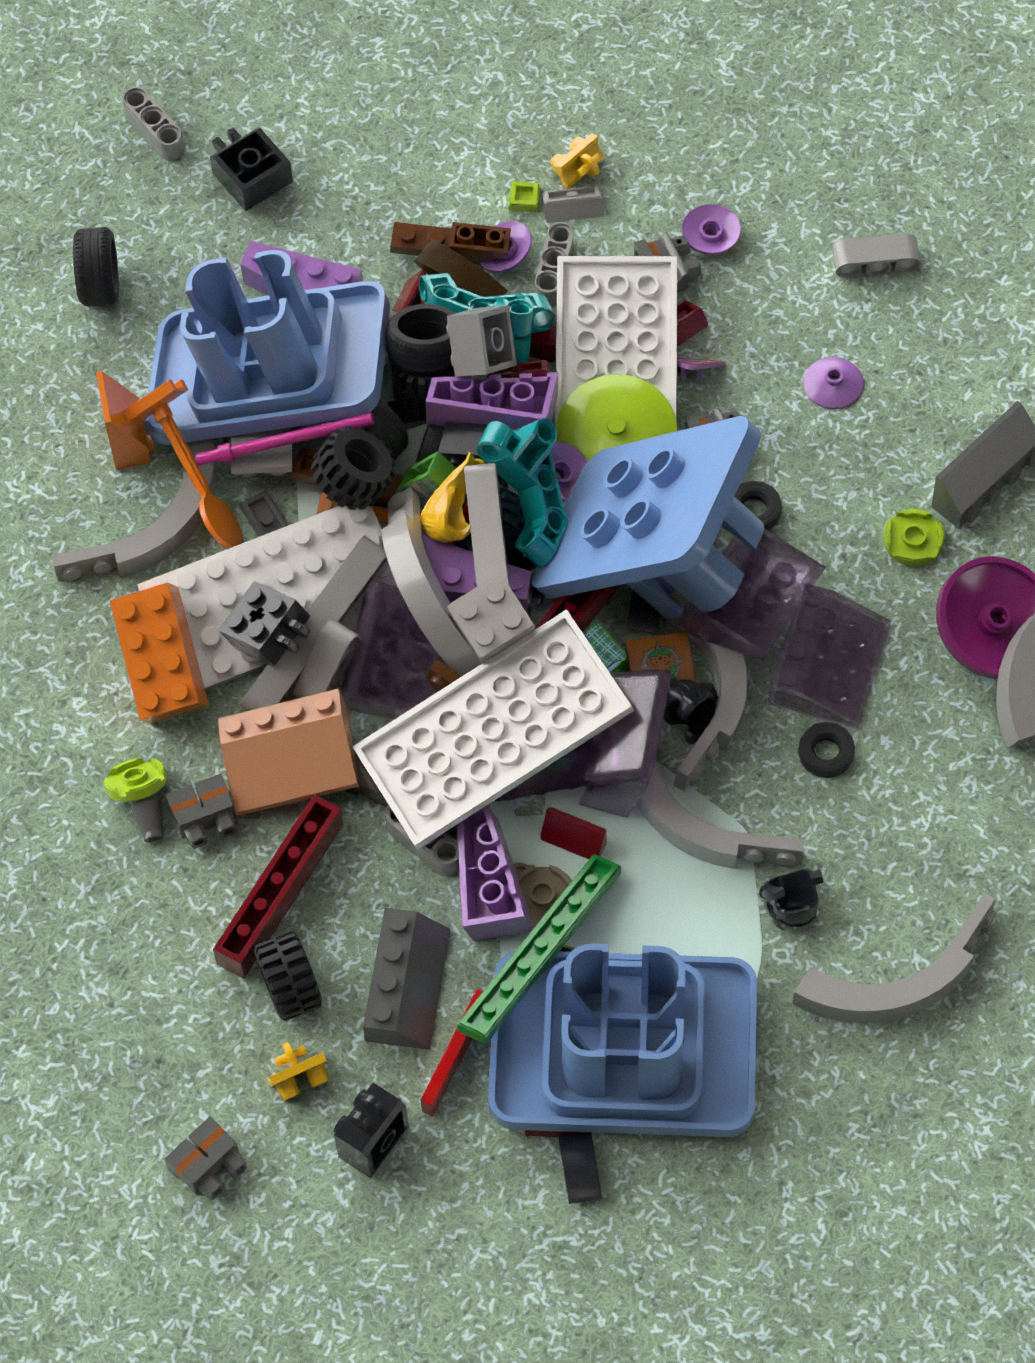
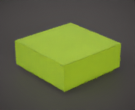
(524, 196)

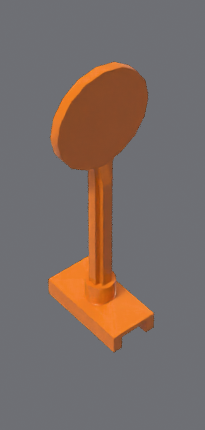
(214, 512)

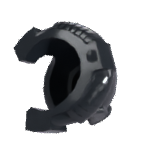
(690, 705)
(792, 898)

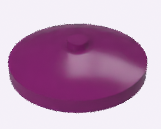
(983, 610)

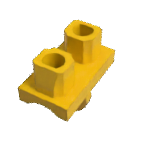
(581, 160)
(284, 1080)

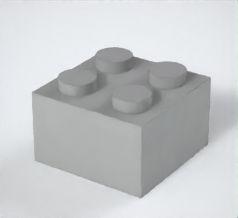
(481, 340)
(491, 617)

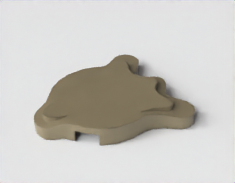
(541, 887)

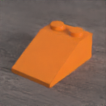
(127, 439)

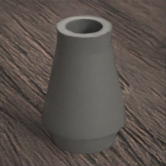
(149, 817)

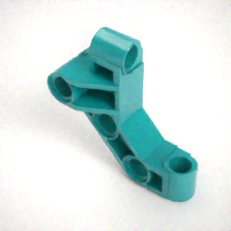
(528, 312)
(527, 466)

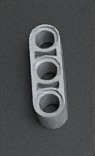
(153, 124)
(876, 255)
(546, 274)
(327, 660)
(431, 851)

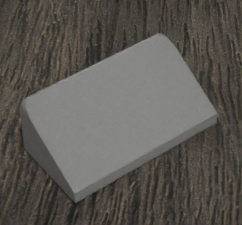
(573, 203)

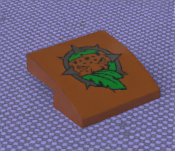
(662, 652)

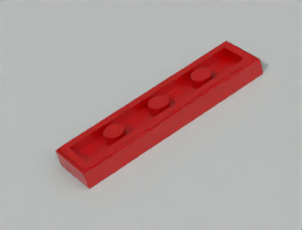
(447, 1067)

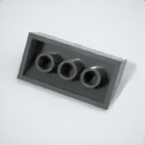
(985, 467)
(406, 980)

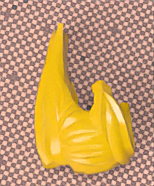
(443, 513)

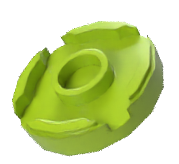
(917, 545)
(135, 779)

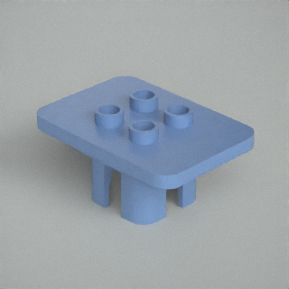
(269, 357)
(652, 515)
(629, 1046)

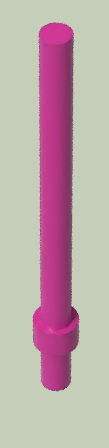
(228, 452)

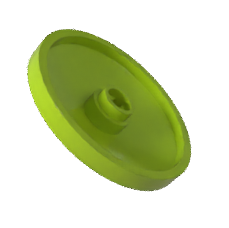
(613, 413)

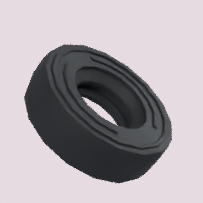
(430, 441)
(765, 493)
(822, 767)

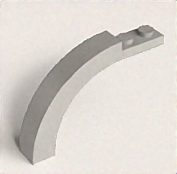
(153, 542)
(419, 584)
(731, 684)
(1017, 687)
(707, 841)
(900, 998)

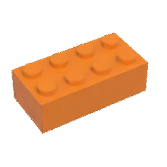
(159, 653)

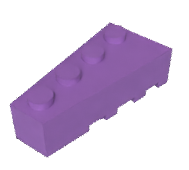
(311, 271)
(491, 399)
(457, 576)
(488, 880)

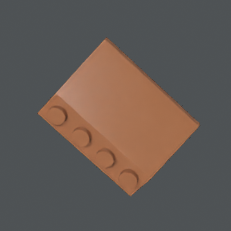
(288, 752)

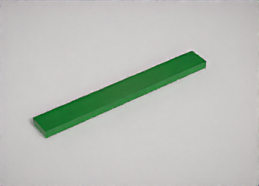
(539, 949)

